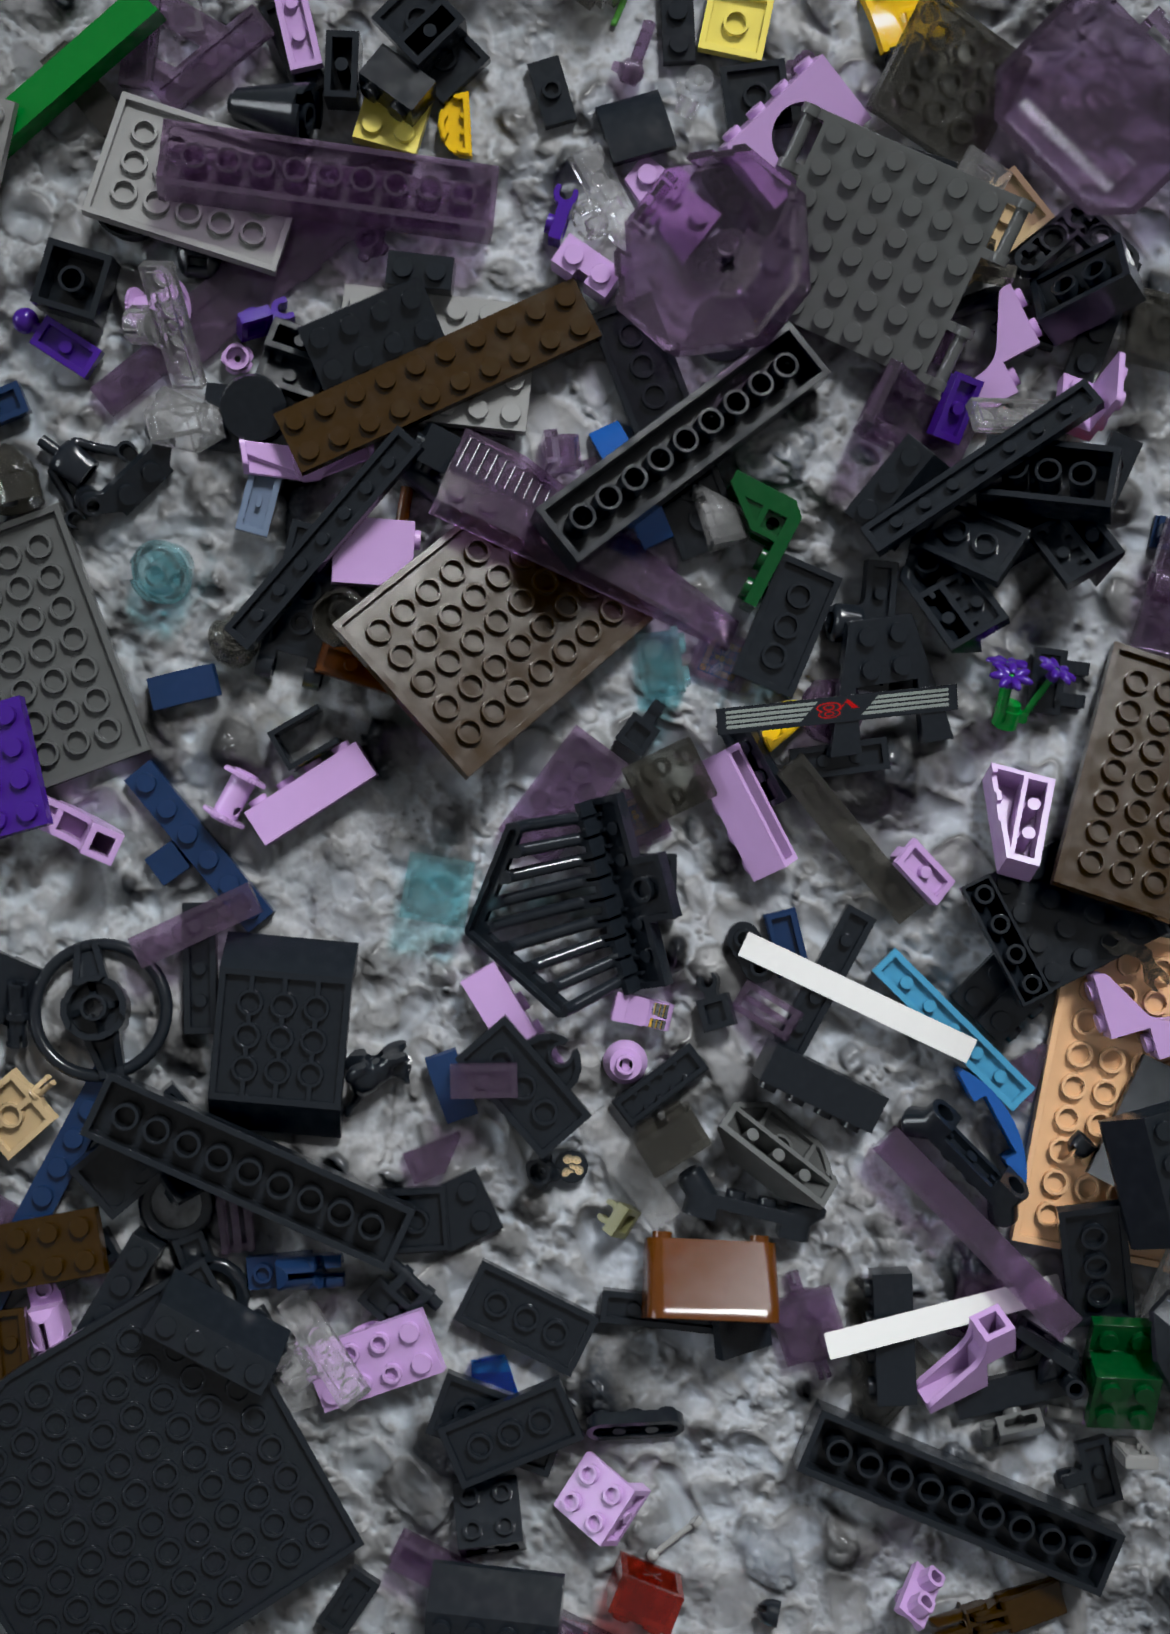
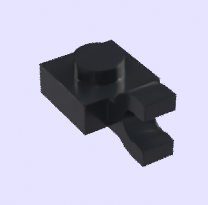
(639, 731)

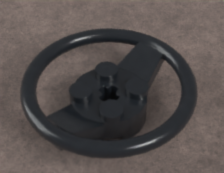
(100, 1033)

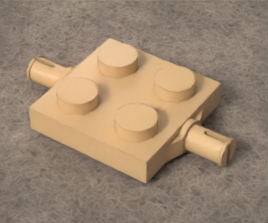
(23, 1111)

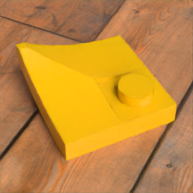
(888, 20)

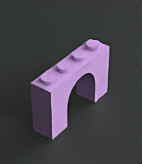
(813, 82)

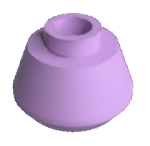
(625, 1051)

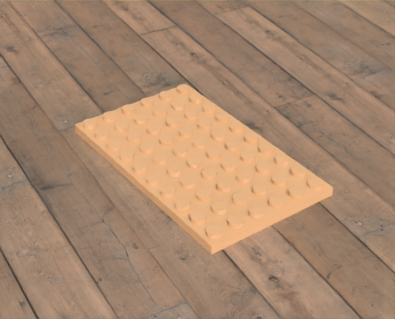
(1078, 1088)

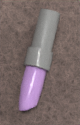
(1071, 1415)

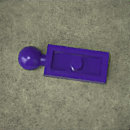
(58, 342)

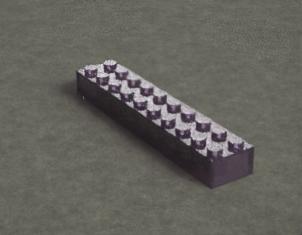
(326, 182)

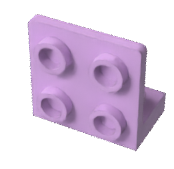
(1109, 388)
(600, 1500)

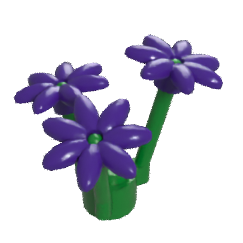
(1008, 710)

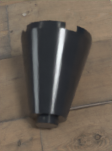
(278, 108)

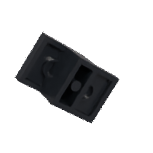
(434, 41)

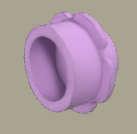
(229, 355)

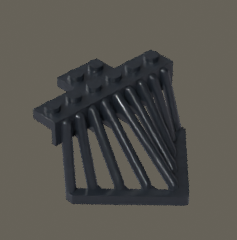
(630, 890)

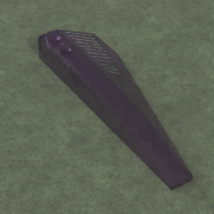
(494, 496)

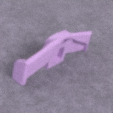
(278, 461)

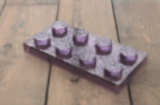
(574, 774)

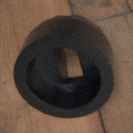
(1082, 1143)
(772, 1612)

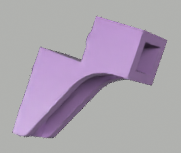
(1014, 337)
(1121, 1016)
(965, 1366)

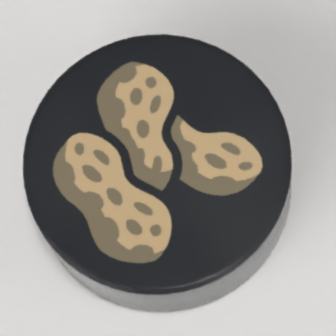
(572, 1165)

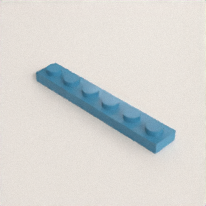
(923, 997)

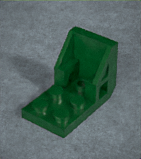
(762, 506)

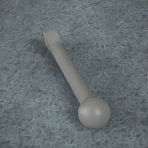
(653, 1554)

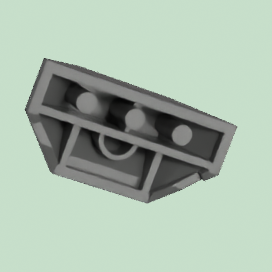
(778, 1153)

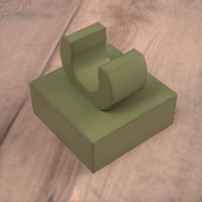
(621, 1219)

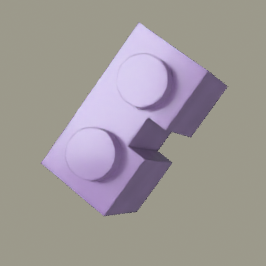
(590, 267)

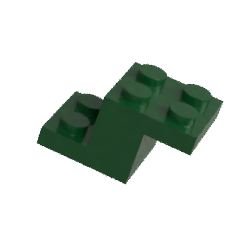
(1120, 1374)

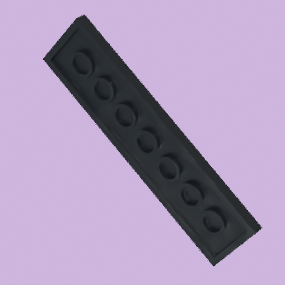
(649, 387)

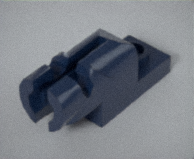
(295, 1270)

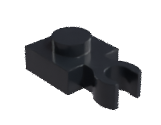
(716, 1009)

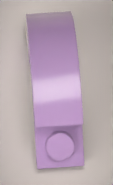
(84, 831)

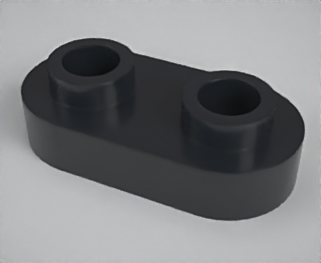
(746, 965)

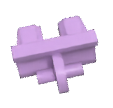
(918, 1594)

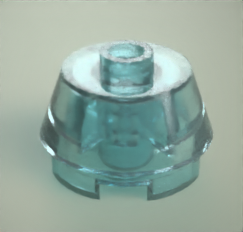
(162, 571)

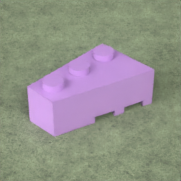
(1017, 817)

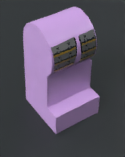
(641, 1011)

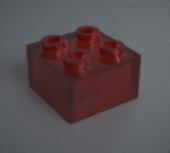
(644, 1594)

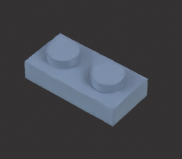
(258, 505)

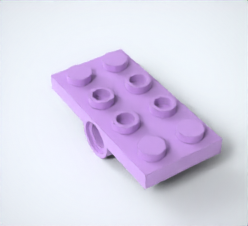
(389, 1354)

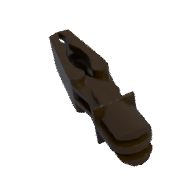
(1008, 1610)

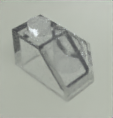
(183, 421)
(720, 519)

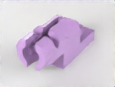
(48, 1316)

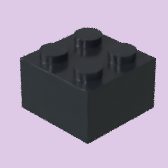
(75, 283)

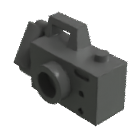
(1012, 1426)

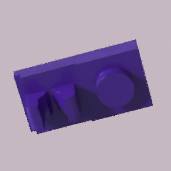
(951, 414)

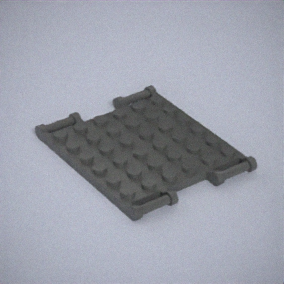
(892, 243)

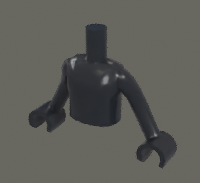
(76, 466)

